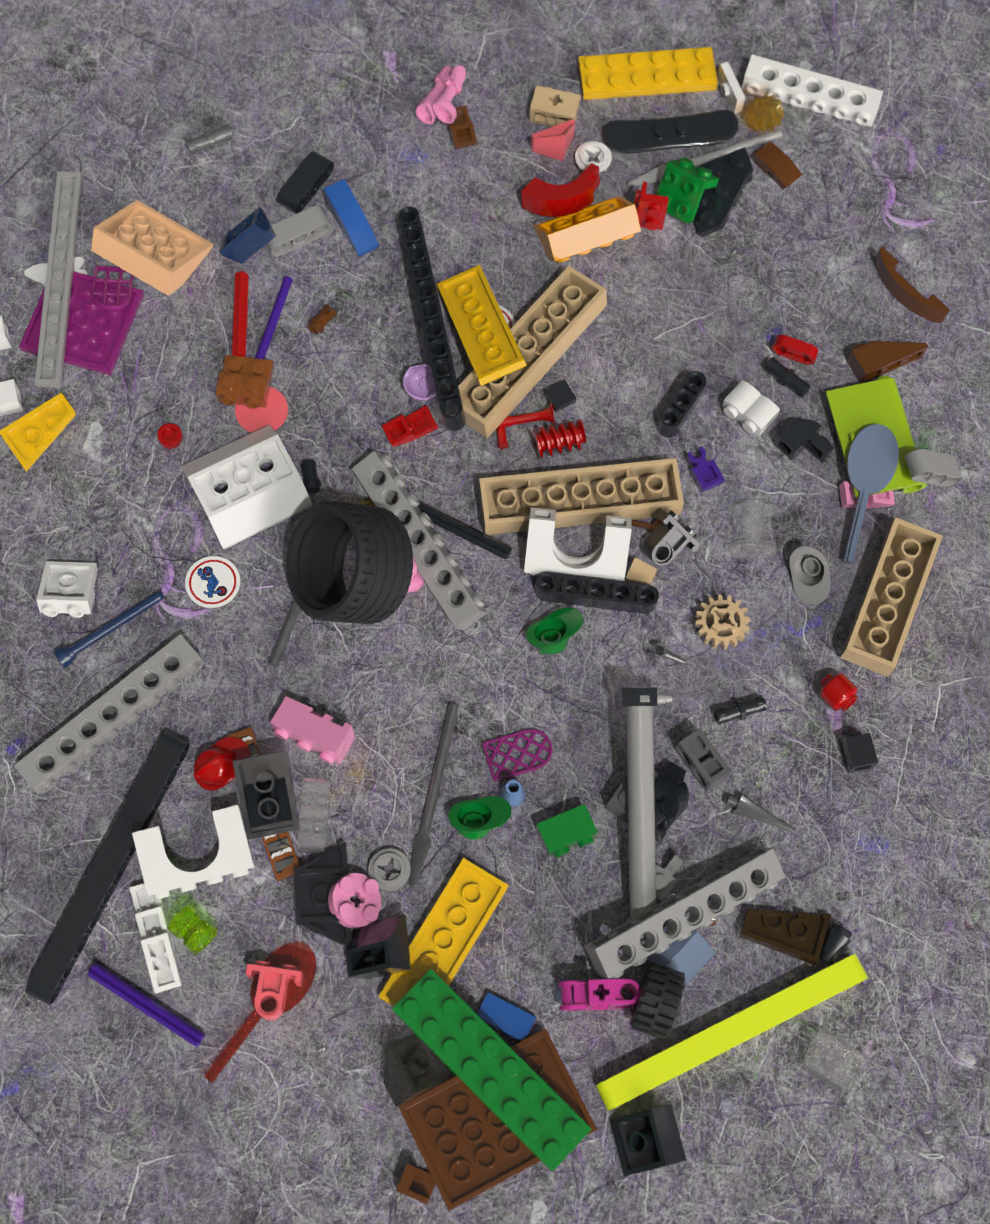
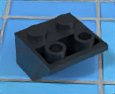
(379, 949)

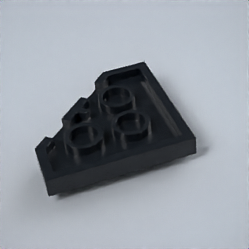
(718, 201)

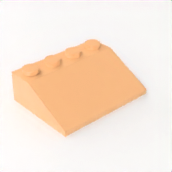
(150, 246)

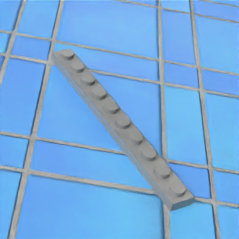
(58, 280)

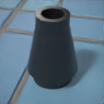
(835, 941)

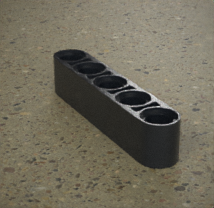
(607, 587)

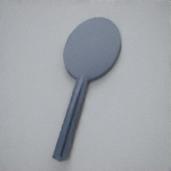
(870, 469)

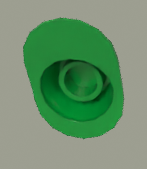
(553, 631)
(479, 816)

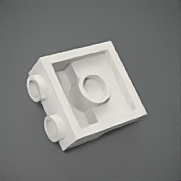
(67, 588)

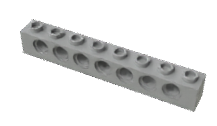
(472, 608)
(74, 732)
(604, 949)

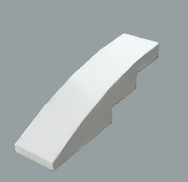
(156, 940)

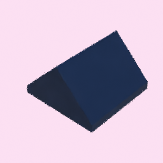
(247, 237)

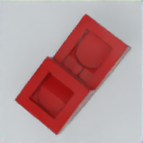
(409, 428)

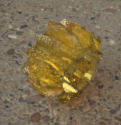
(764, 113)

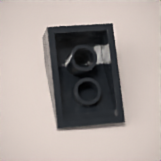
(266, 794)

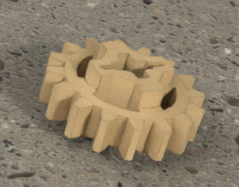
(729, 628)

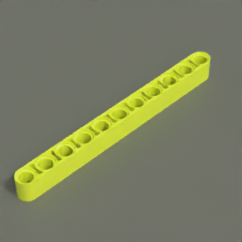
(731, 1032)

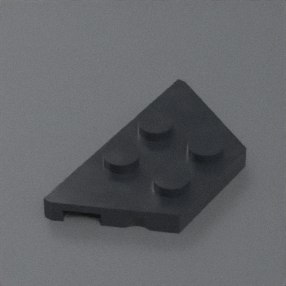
(311, 894)

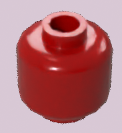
(838, 691)

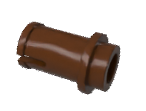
(317, 324)

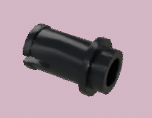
(310, 476)

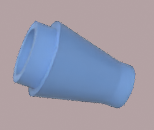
(516, 798)

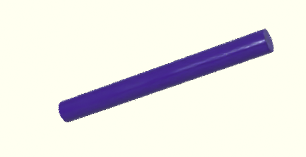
(274, 317)

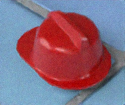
(215, 765)

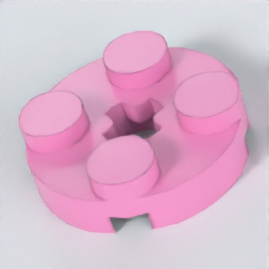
(368, 894)

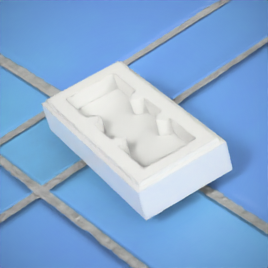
(730, 87)

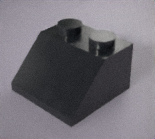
(648, 1140)

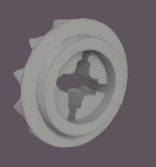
(382, 859)

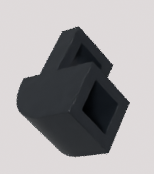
(801, 435)

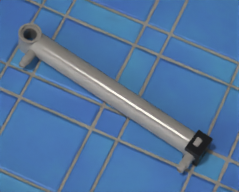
(641, 796)

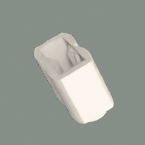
(750, 408)

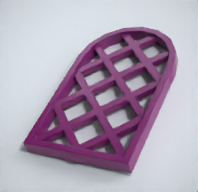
(524, 751)

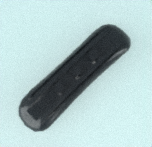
(672, 132)

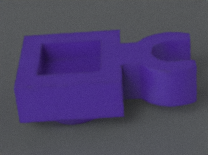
(705, 473)

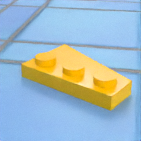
(37, 430)

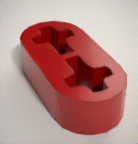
(795, 349)

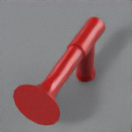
(544, 415)

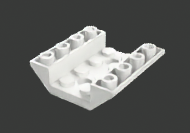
(253, 497)

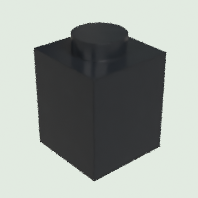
(858, 752)

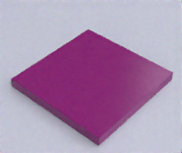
(93, 333)

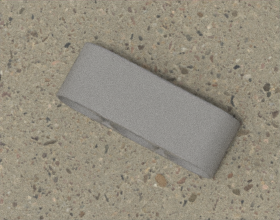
(299, 230)
(933, 468)

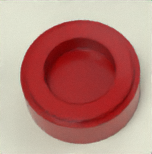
(170, 436)

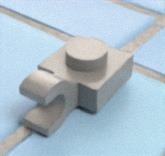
(664, 878)

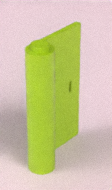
(872, 404)

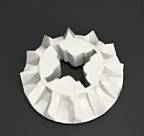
(593, 149)

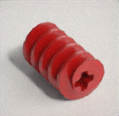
(559, 438)

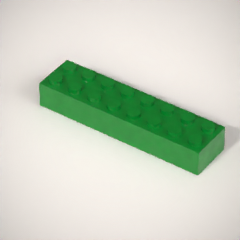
(491, 1070)

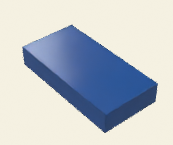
(506, 1017)

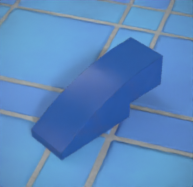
(350, 217)

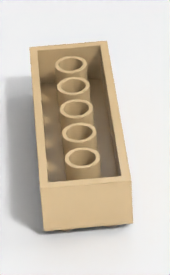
(891, 597)

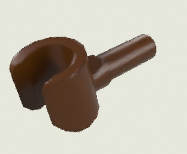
(648, 526)

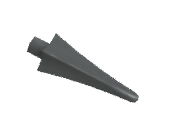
(748, 809)

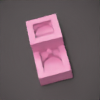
(875, 501)

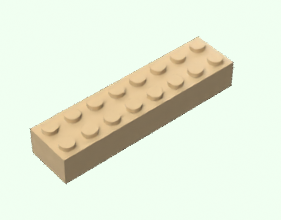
(542, 338)
(581, 495)

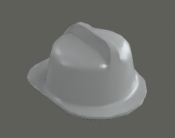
(810, 574)

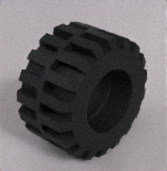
(659, 1001)

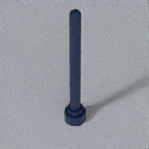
(67, 654)

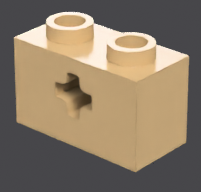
(553, 106)

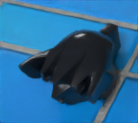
(670, 799)

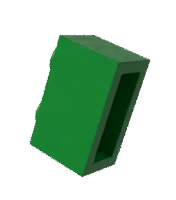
(567, 831)

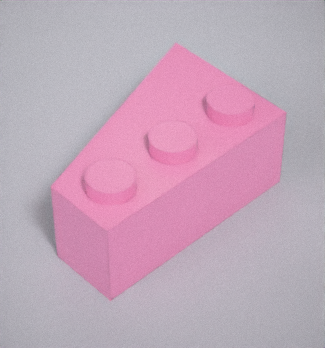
(312, 731)

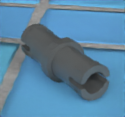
(209, 139)

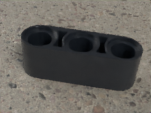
(305, 182)
(684, 394)

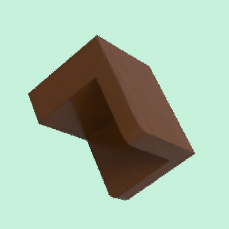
(416, 1184)

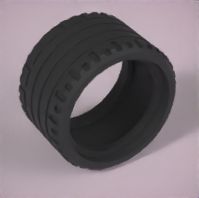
(317, 563)

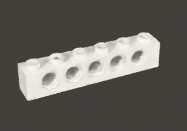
(812, 90)

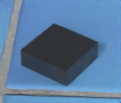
(560, 395)

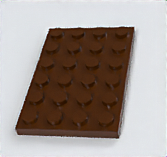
(467, 1143)

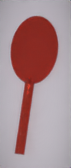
(289, 954)

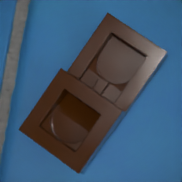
(462, 129)
(776, 162)

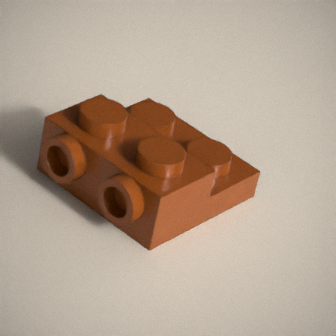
(244, 381)

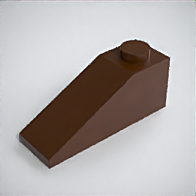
(882, 357)

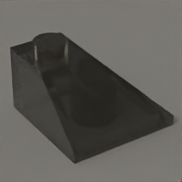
(411, 1069)

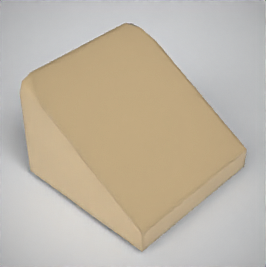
(641, 572)

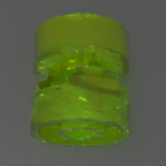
(192, 929)

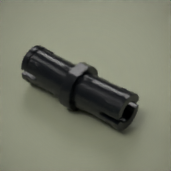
(787, 377)
(739, 709)

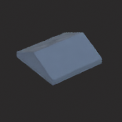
(684, 955)

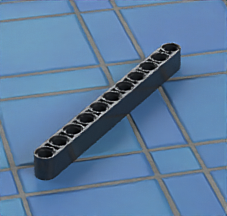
(432, 319)
(106, 869)

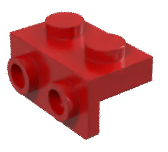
(650, 209)

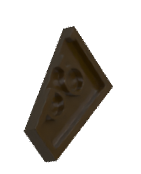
(789, 933)

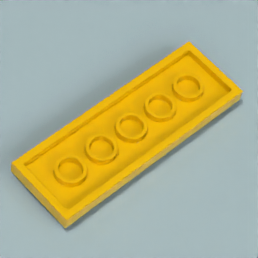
(647, 73)
(481, 325)
(449, 929)

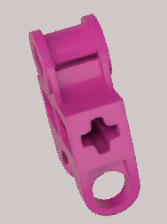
(586, 999)

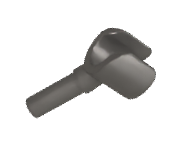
(662, 652)

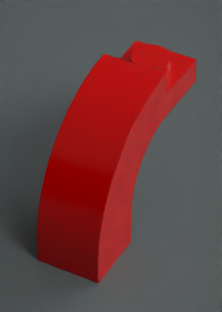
(563, 199)

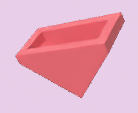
(554, 140)

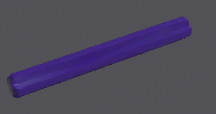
(146, 1004)

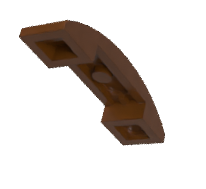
(929, 309)

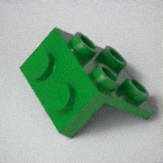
(684, 187)

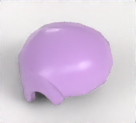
(419, 382)

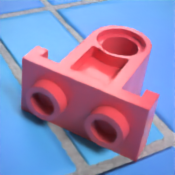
(272, 985)

